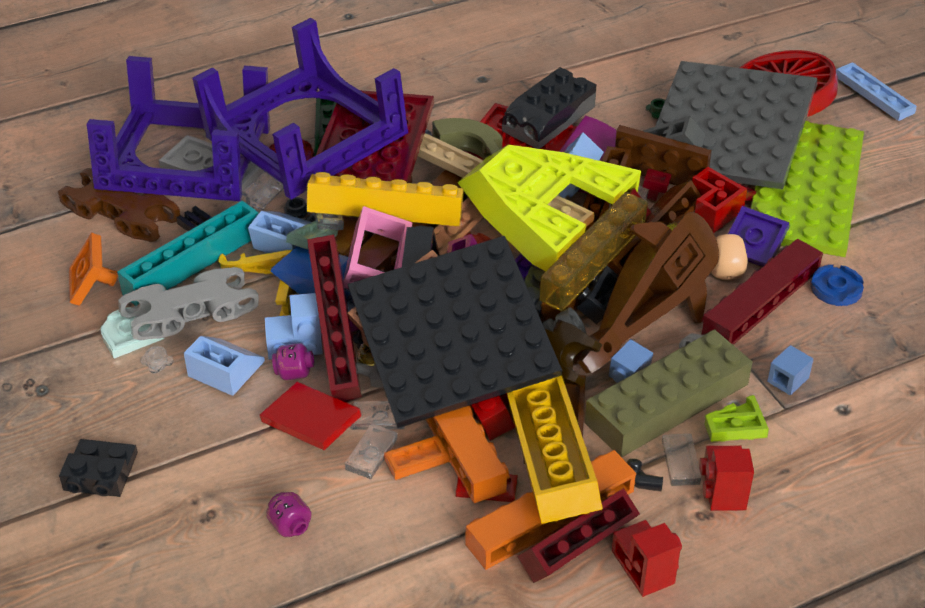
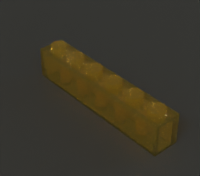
(592, 252)

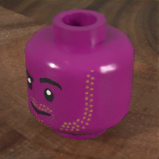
(293, 361)
(287, 513)

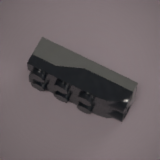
(549, 108)

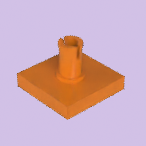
(88, 269)

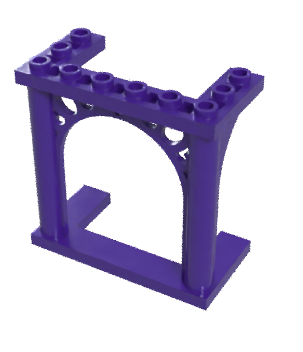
(314, 73)
(112, 152)

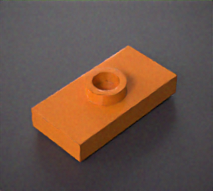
(416, 457)

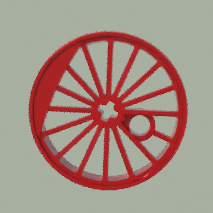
(803, 64)

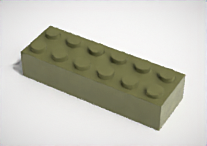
(667, 392)

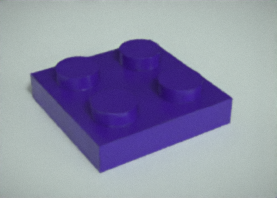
(760, 234)

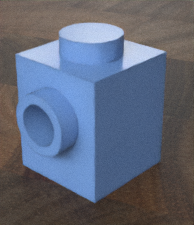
(629, 360)
(790, 370)

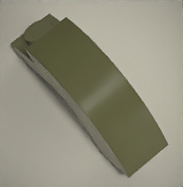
(468, 135)

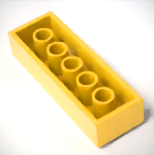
(554, 451)

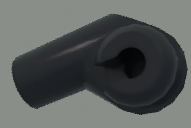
(642, 480)

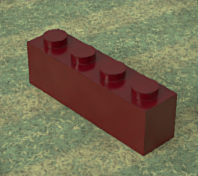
(578, 536)

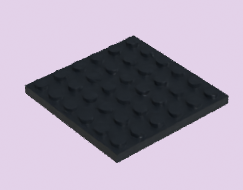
(453, 331)

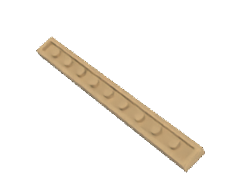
(462, 163)

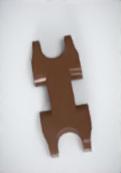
(131, 212)

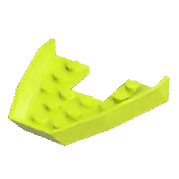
(520, 182)

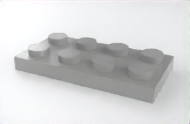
(196, 154)

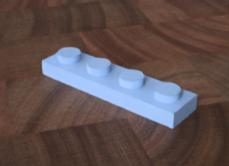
(876, 91)

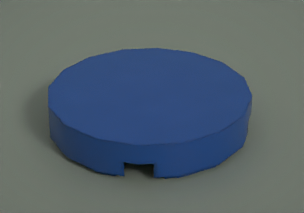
(837, 285)

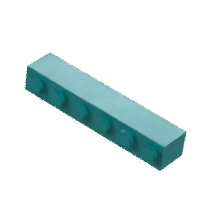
(190, 251)

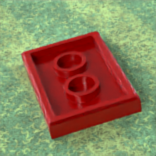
(310, 415)

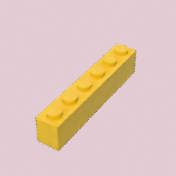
(396, 198)

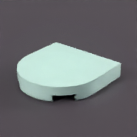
(118, 336)

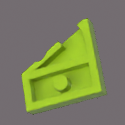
(737, 422)

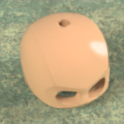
(732, 258)

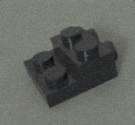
(597, 295)
(98, 468)

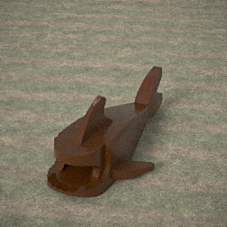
(656, 278)

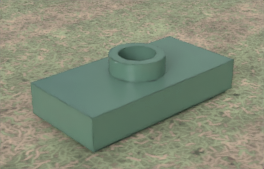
(299, 236)

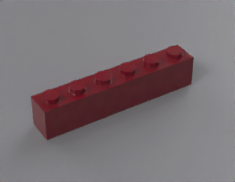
(763, 291)
(334, 318)

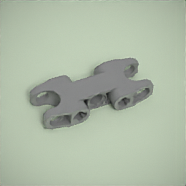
(172, 308)

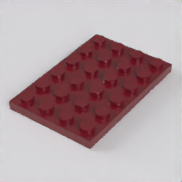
(392, 160)

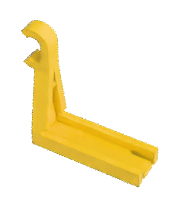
(264, 264)

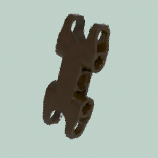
(567, 343)

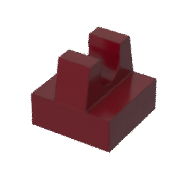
(656, 182)

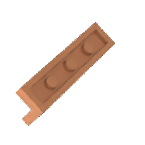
(469, 219)

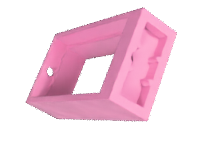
(374, 221)

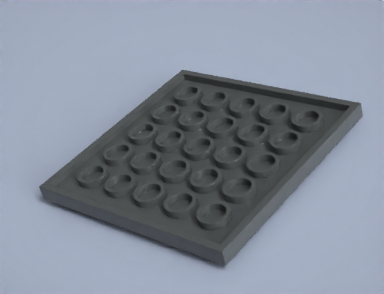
(747, 117)

